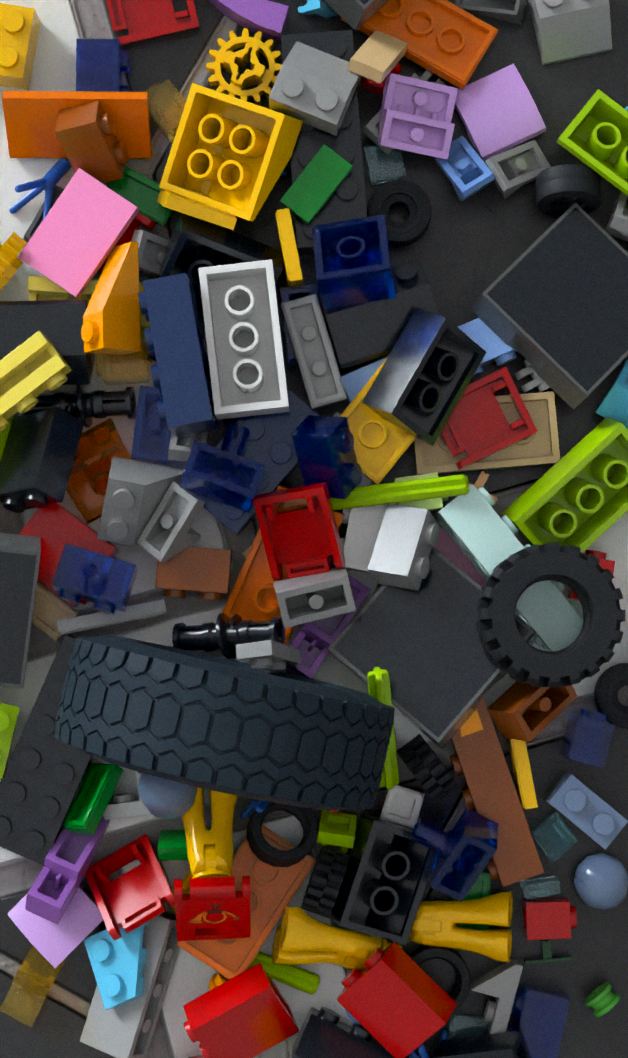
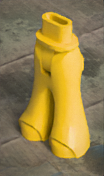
(210, 850)
(437, 927)
(311, 942)

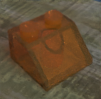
(92, 467)

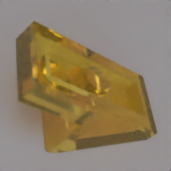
(30, 987)

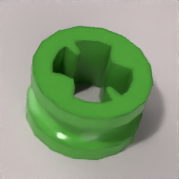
(602, 999)

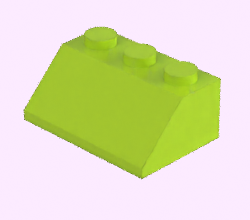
(601, 139)

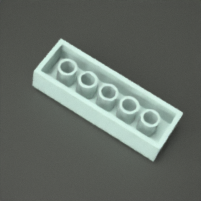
(492, 539)

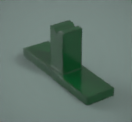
(547, 955)

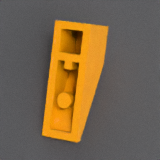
(113, 311)

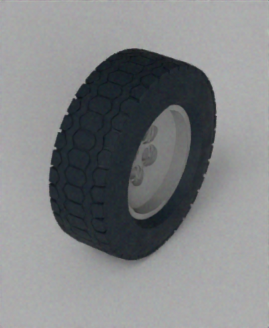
(223, 724)

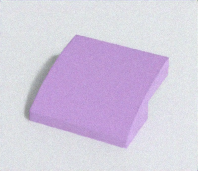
(498, 112)
(417, 116)
(59, 940)

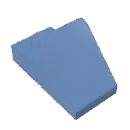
(465, 169)

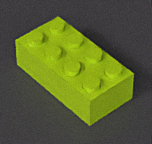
(579, 493)

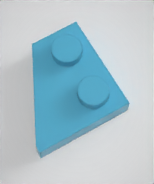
(118, 965)

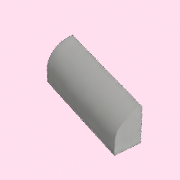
(130, 1027)

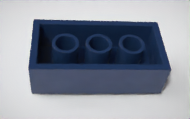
(179, 353)
(267, 444)

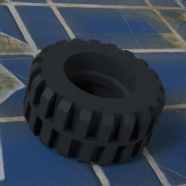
(599, 606)

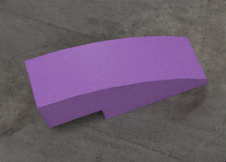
(256, 16)
(320, 634)
(63, 872)

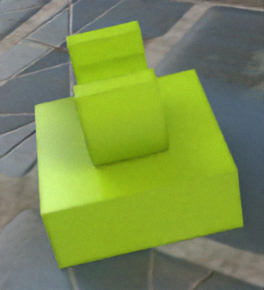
(337, 830)

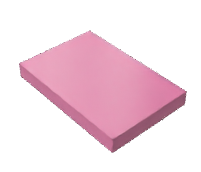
(78, 233)

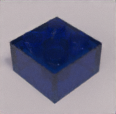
(353, 261)

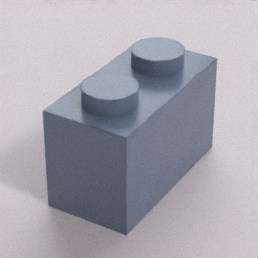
(586, 810)

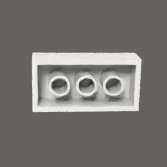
(243, 339)

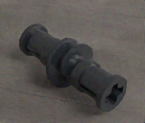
(89, 405)
(226, 635)

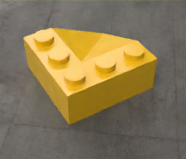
(228, 152)

